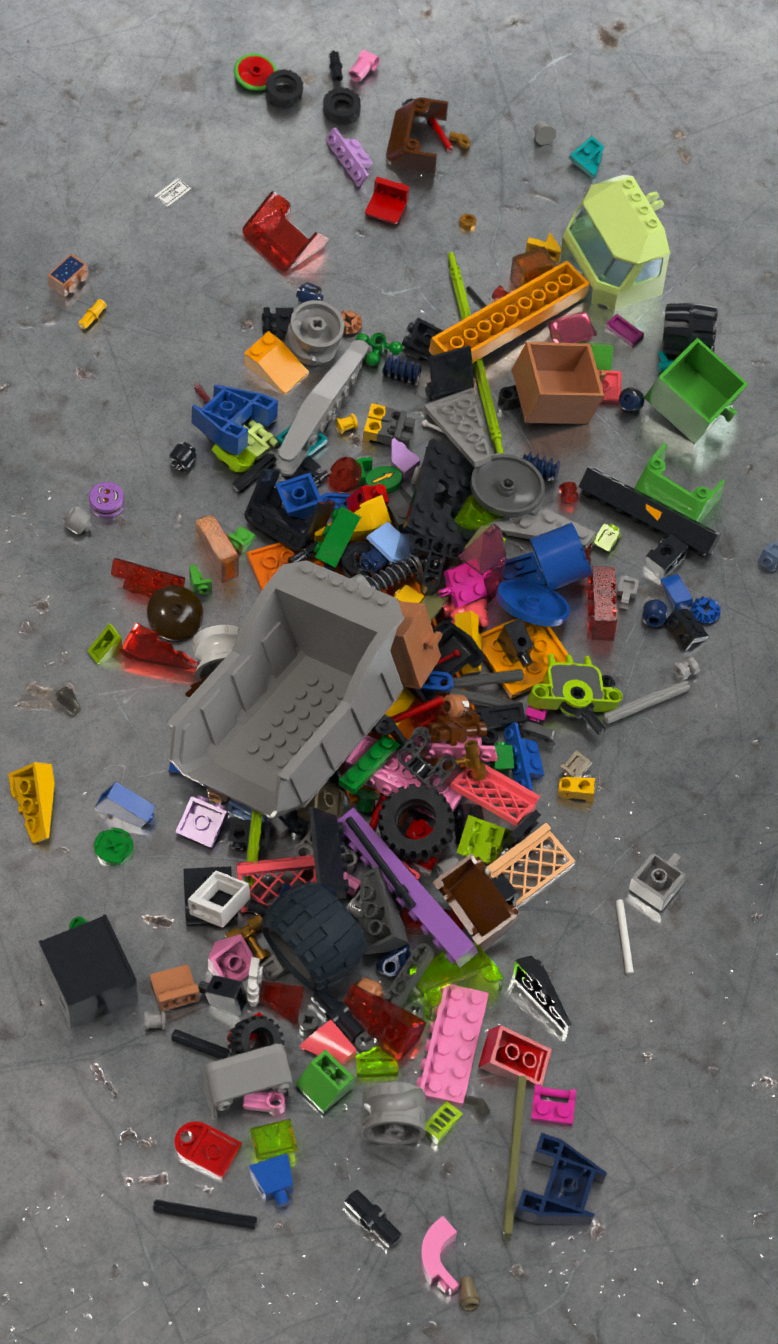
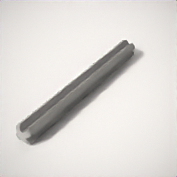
(646, 702)

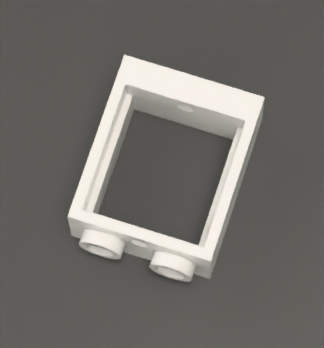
(201, 907)

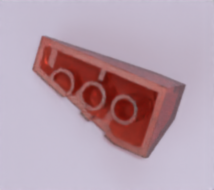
(145, 646)
(389, 1024)

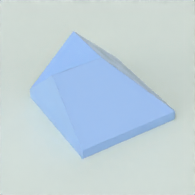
(391, 543)

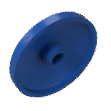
(532, 602)

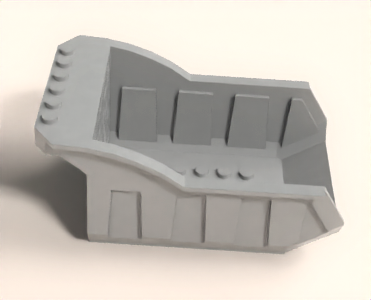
(292, 692)

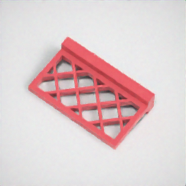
(505, 790)
(274, 866)

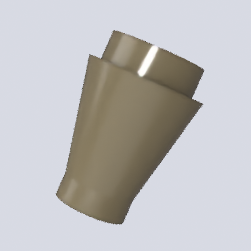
(468, 1294)

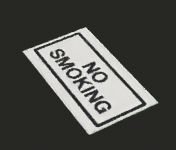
(172, 192)

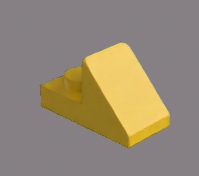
(551, 246)

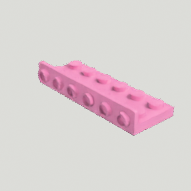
(394, 775)
(452, 1044)

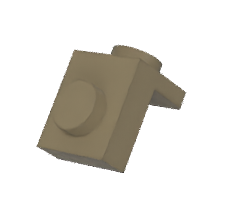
(576, 765)

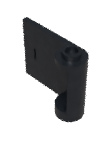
(450, 373)
(194, 879)

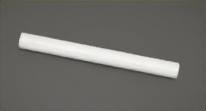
(624, 937)

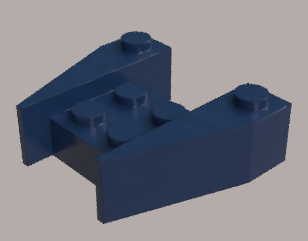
(566, 1186)

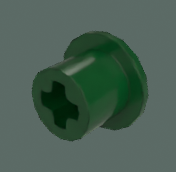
(366, 800)

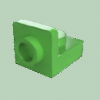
(241, 539)
(199, 585)

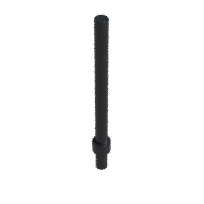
(400, 889)

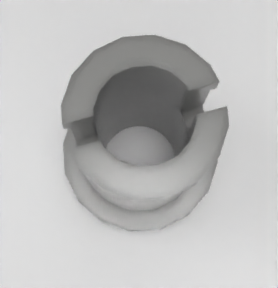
(278, 826)

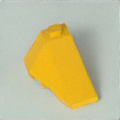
(373, 516)

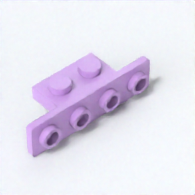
(350, 155)

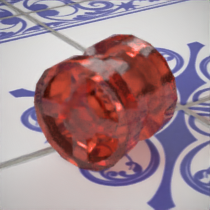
(568, 493)

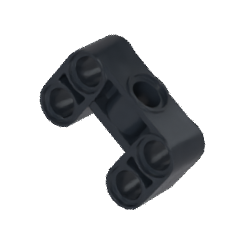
(424, 770)

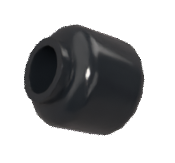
(182, 456)

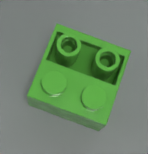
(325, 1081)

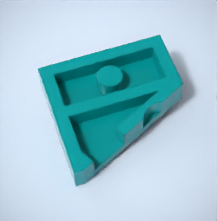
(588, 156)

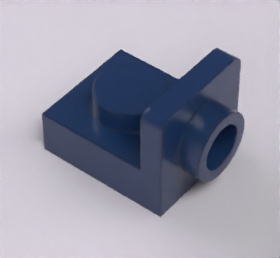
(372, 561)

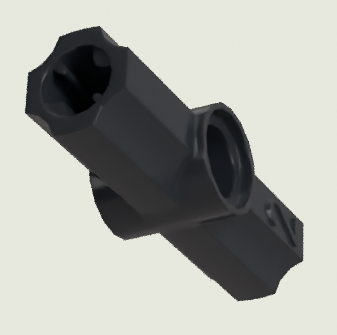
(338, 1013)
(373, 1218)

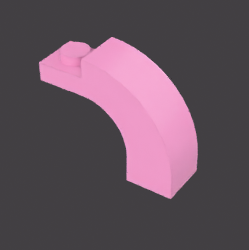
(435, 1240)

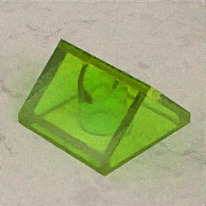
(273, 1139)

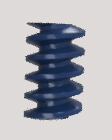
(402, 369)
(544, 467)

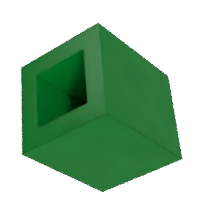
(505, 757)

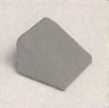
(273, 968)

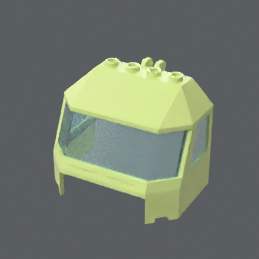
(619, 242)

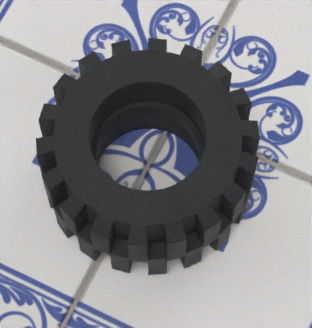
(264, 1028)

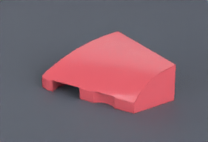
(331, 1039)

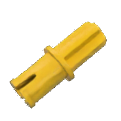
(92, 314)

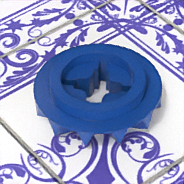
(711, 615)

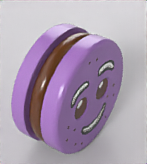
(106, 500)

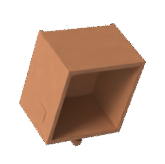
(558, 382)
(415, 645)

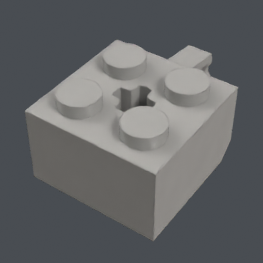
(658, 880)

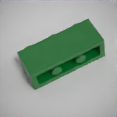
(336, 536)

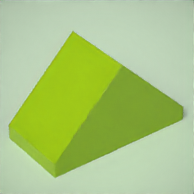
(106, 645)

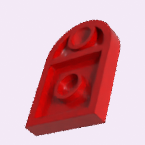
(208, 1148)

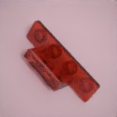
(142, 578)

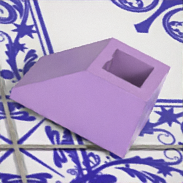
(403, 459)

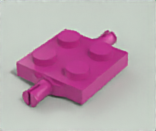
(464, 584)

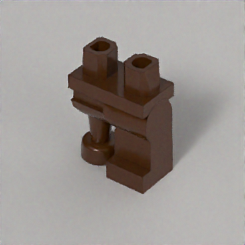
(457, 729)

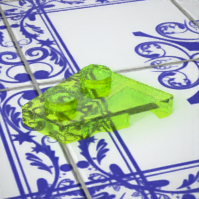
(376, 1064)

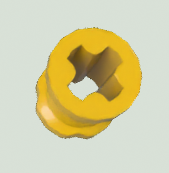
(346, 423)

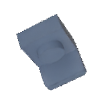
(769, 557)

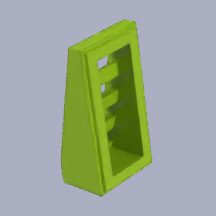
(432, 1134)

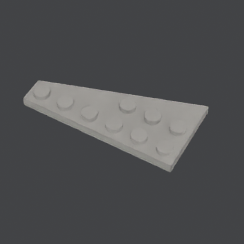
(462, 424)
(539, 522)

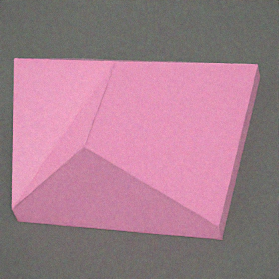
(230, 958)

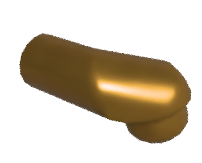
(462, 139)

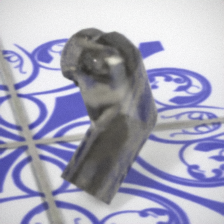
(478, 1104)

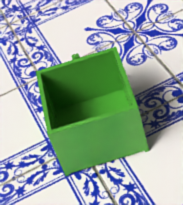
(696, 391)

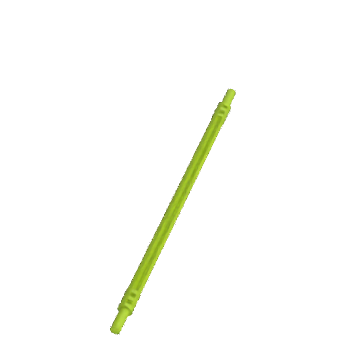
(478, 365)

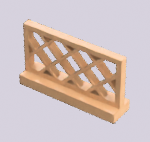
(522, 849)

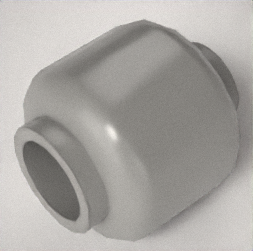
(77, 520)

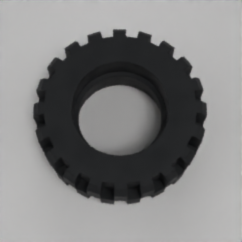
(416, 798)

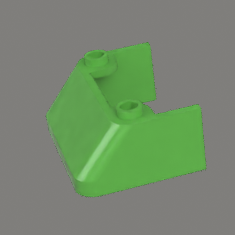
(654, 484)

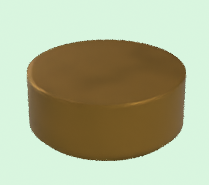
(467, 221)

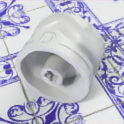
(212, 647)

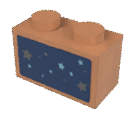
(67, 275)

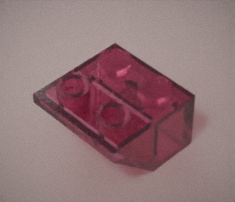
(571, 328)

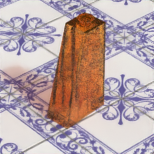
(218, 547)

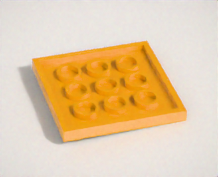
(544, 643)

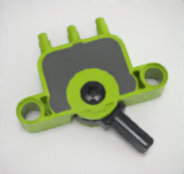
(576, 691)

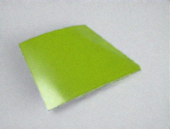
(482, 839)

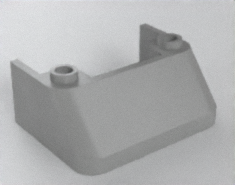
(246, 1075)

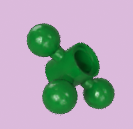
(373, 358)

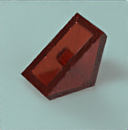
(426, 717)

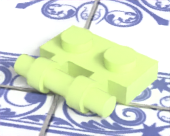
(257, 445)

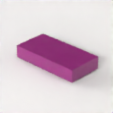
(624, 330)

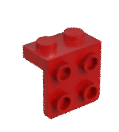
(387, 200)

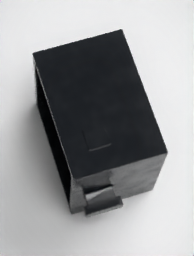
(88, 971)

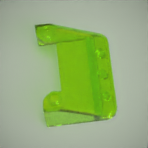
(443, 973)

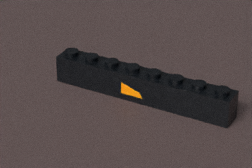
(649, 510)

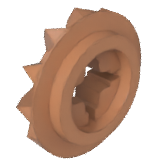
(356, 322)

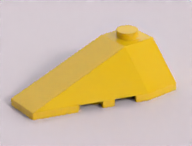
(34, 793)

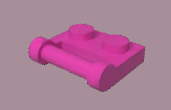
(551, 1111)

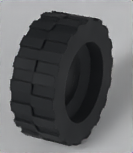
(290, 78)
(341, 95)

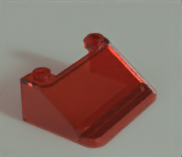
(278, 237)

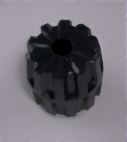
(687, 322)

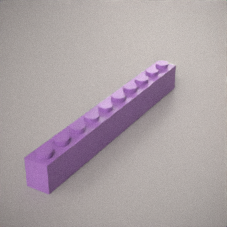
(427, 911)

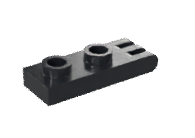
(502, 715)

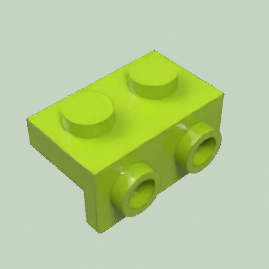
(239, 463)

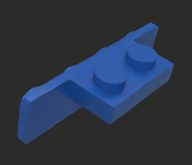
(525, 756)

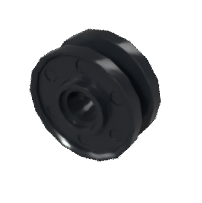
(351, 557)

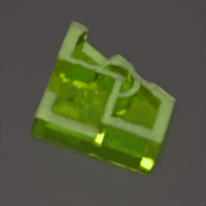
(474, 515)

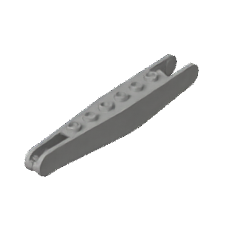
(320, 407)

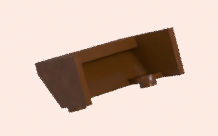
(405, 151)

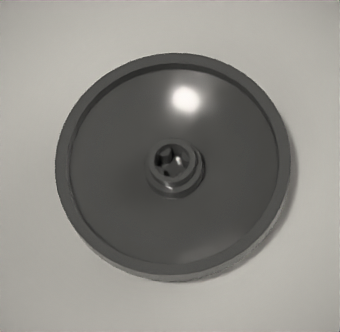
(508, 486)

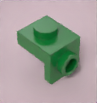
(366, 465)

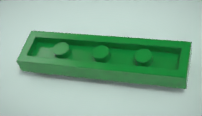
(369, 764)

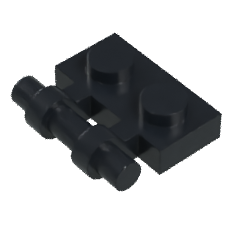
(282, 320)
(309, 466)
(522, 830)

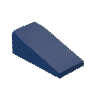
(677, 592)

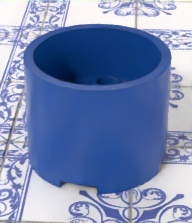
(561, 556)

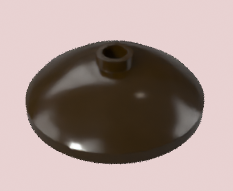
(169, 622)

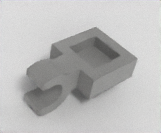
(627, 589)

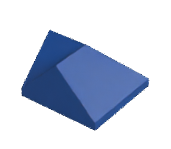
(299, 495)

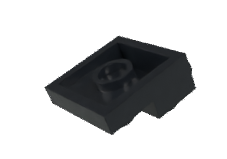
(419, 338)

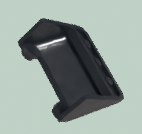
(452, 639)

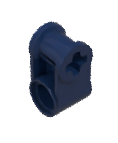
(397, 960)

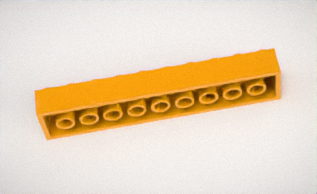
(514, 313)

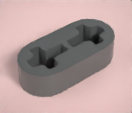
(539, 733)

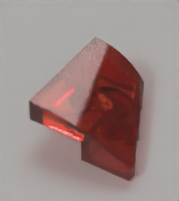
(283, 999)

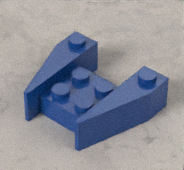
(226, 413)

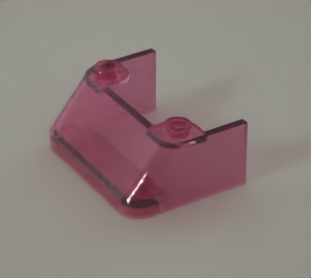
(488, 553)

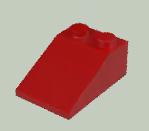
(514, 1055)

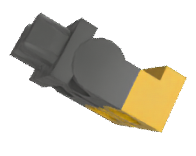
(387, 423)

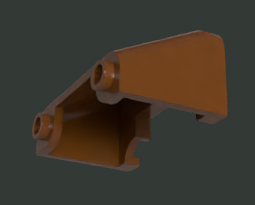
(477, 901)

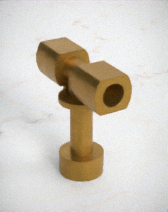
(471, 760)
(249, 935)

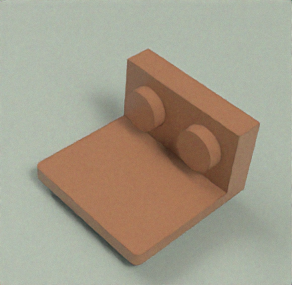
(174, 988)

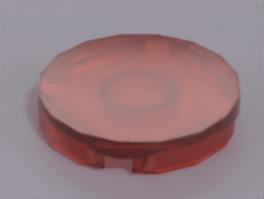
(345, 474)

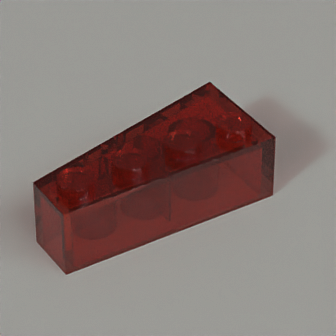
(603, 603)

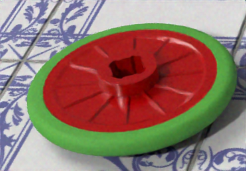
(253, 71)

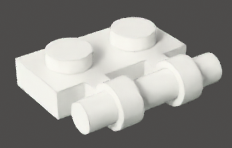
(254, 981)

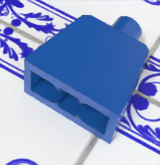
(273, 1179)

